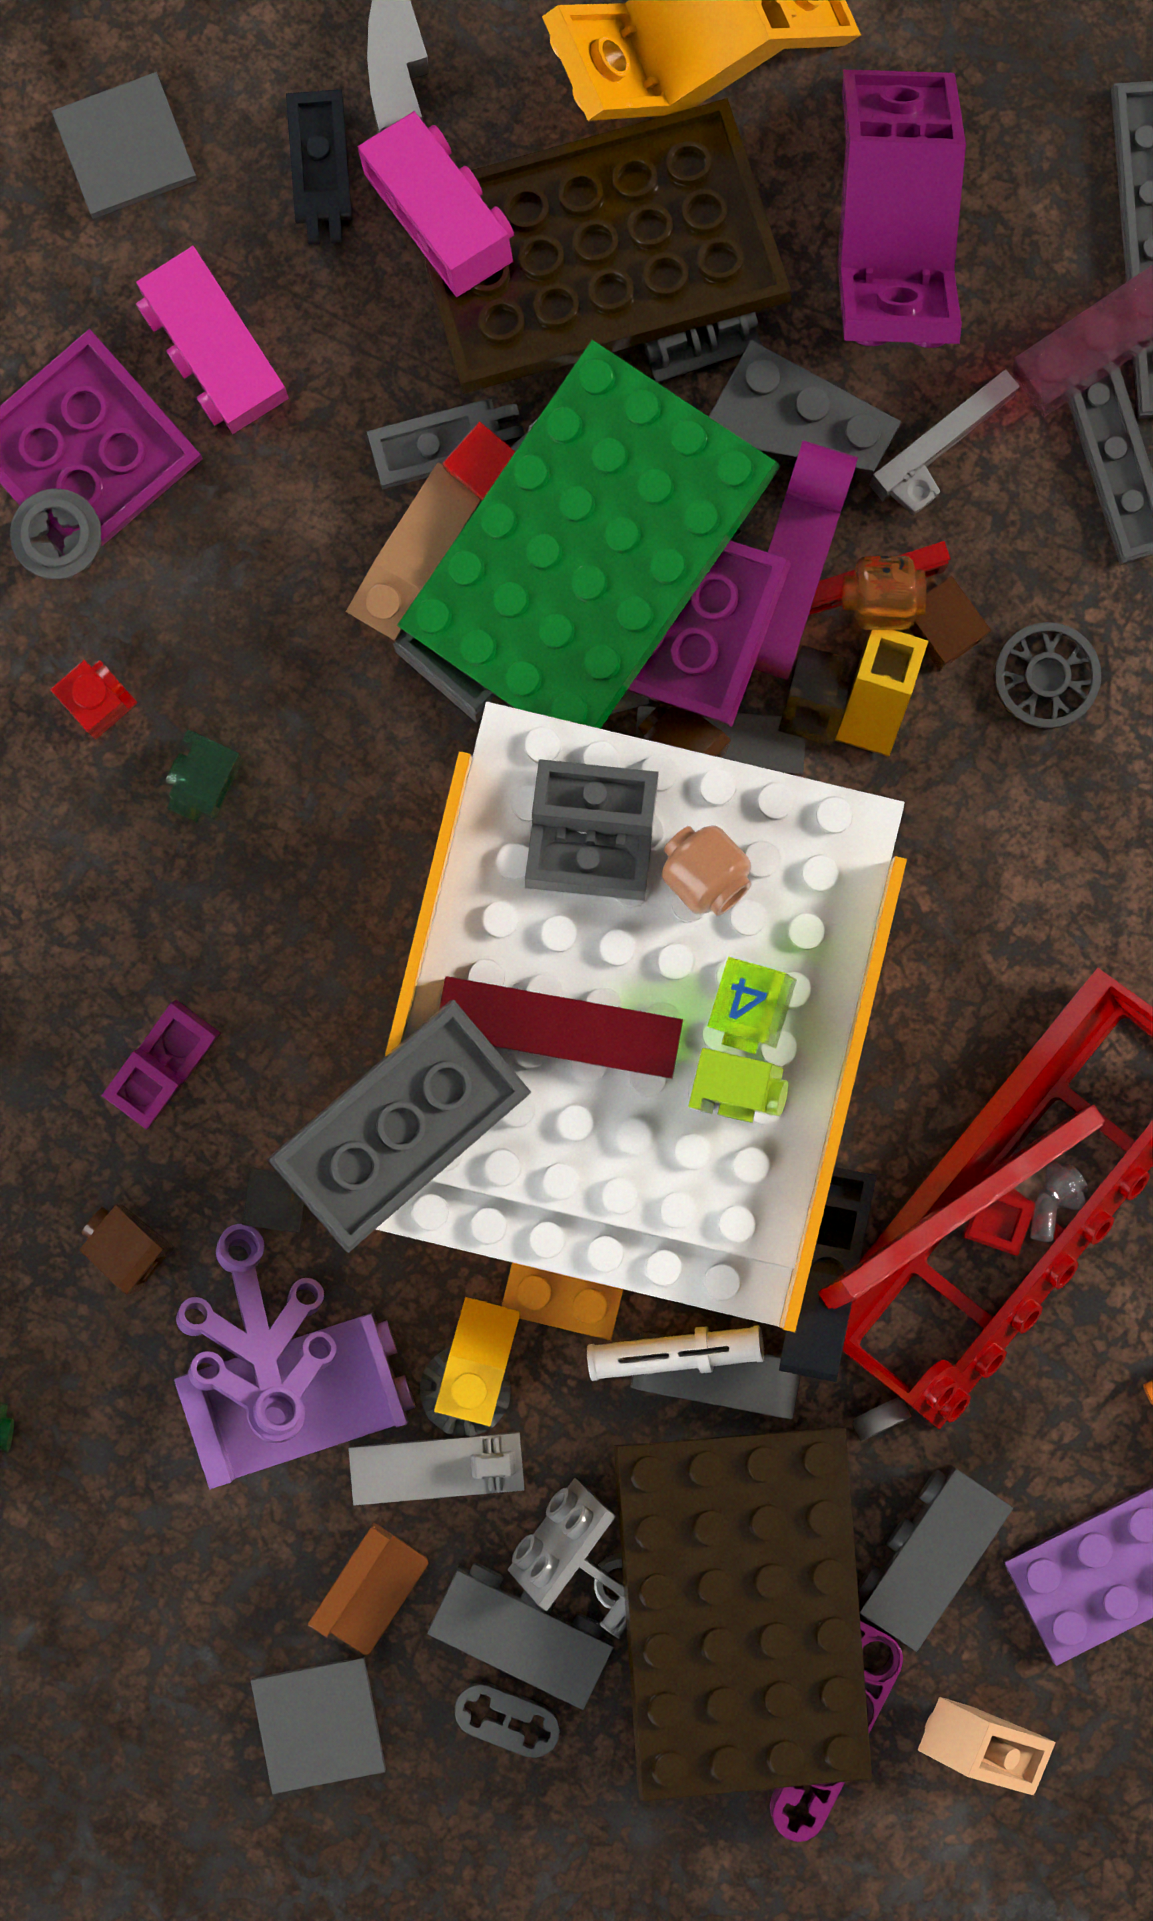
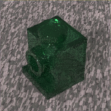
(201, 777)

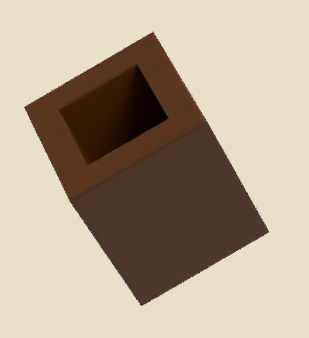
(949, 623)

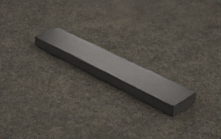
(1134, 155)

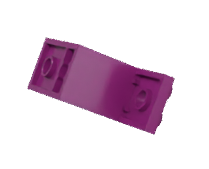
(900, 207)

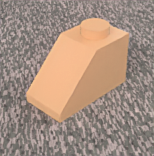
(985, 1746)

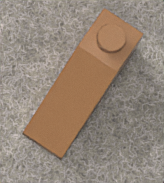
(413, 552)

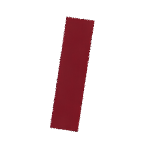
(569, 1027)

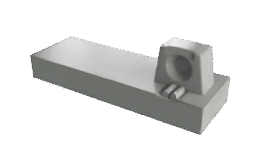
(907, 474)
(436, 1468)

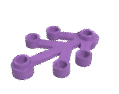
(258, 1344)

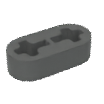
(501, 1732)

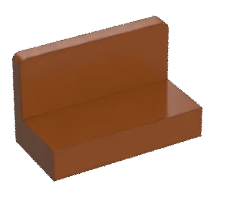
(369, 1590)

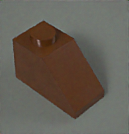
(684, 731)
(124, 1247)

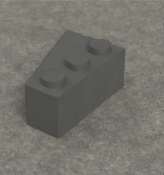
(782, 404)

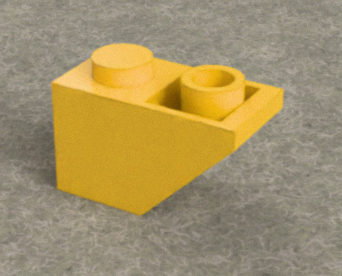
(881, 690)

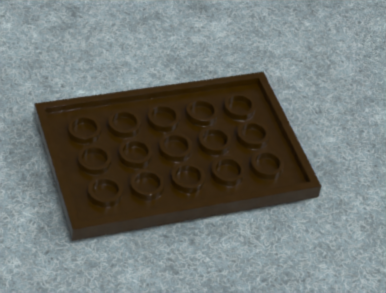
(615, 247)
(742, 1613)

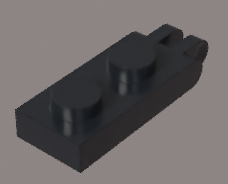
(319, 161)

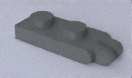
(415, 446)

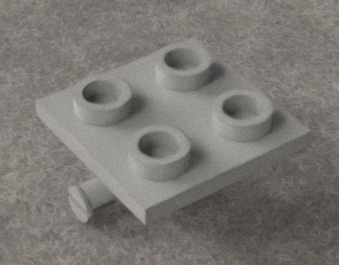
(561, 1546)

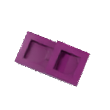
(161, 1064)

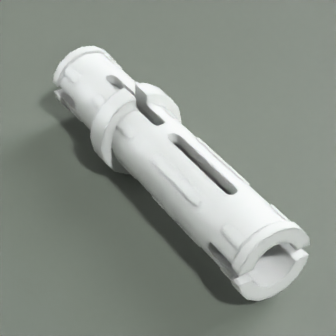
(743, 1344)

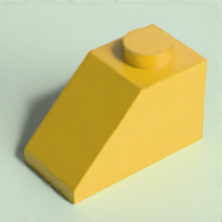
(477, 1361)

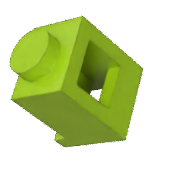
(738, 1085)

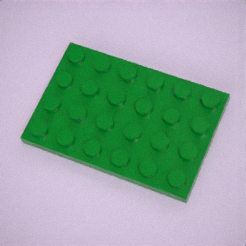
(588, 543)

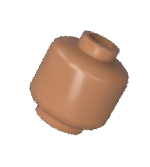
(706, 870)

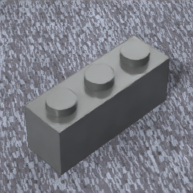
(931, 1556)
(521, 1636)

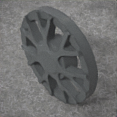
(1047, 675)

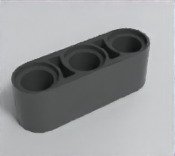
(738, 1386)

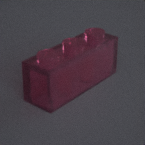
(1088, 345)

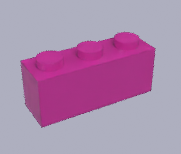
(437, 202)
(210, 341)

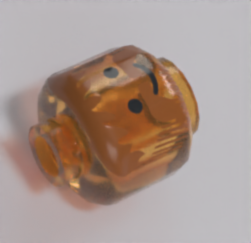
(885, 592)

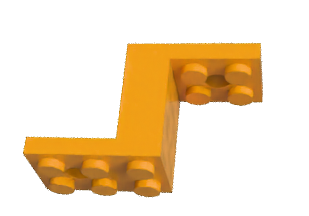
(679, 53)

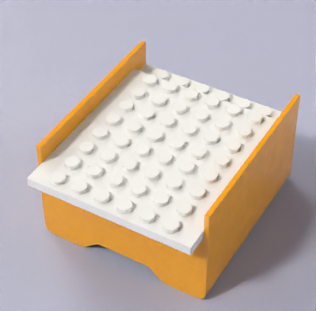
(606, 1168)

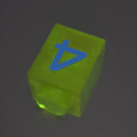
(751, 1005)

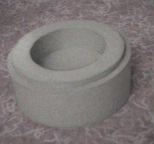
(881, 1418)

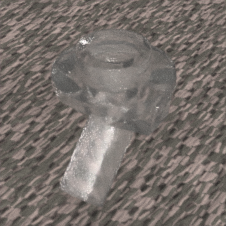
(1062, 1188)

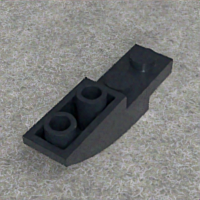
(821, 1332)

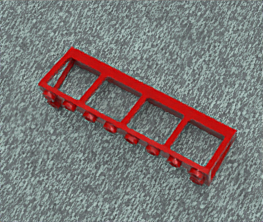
(984, 1145)

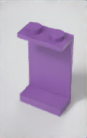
(340, 1404)

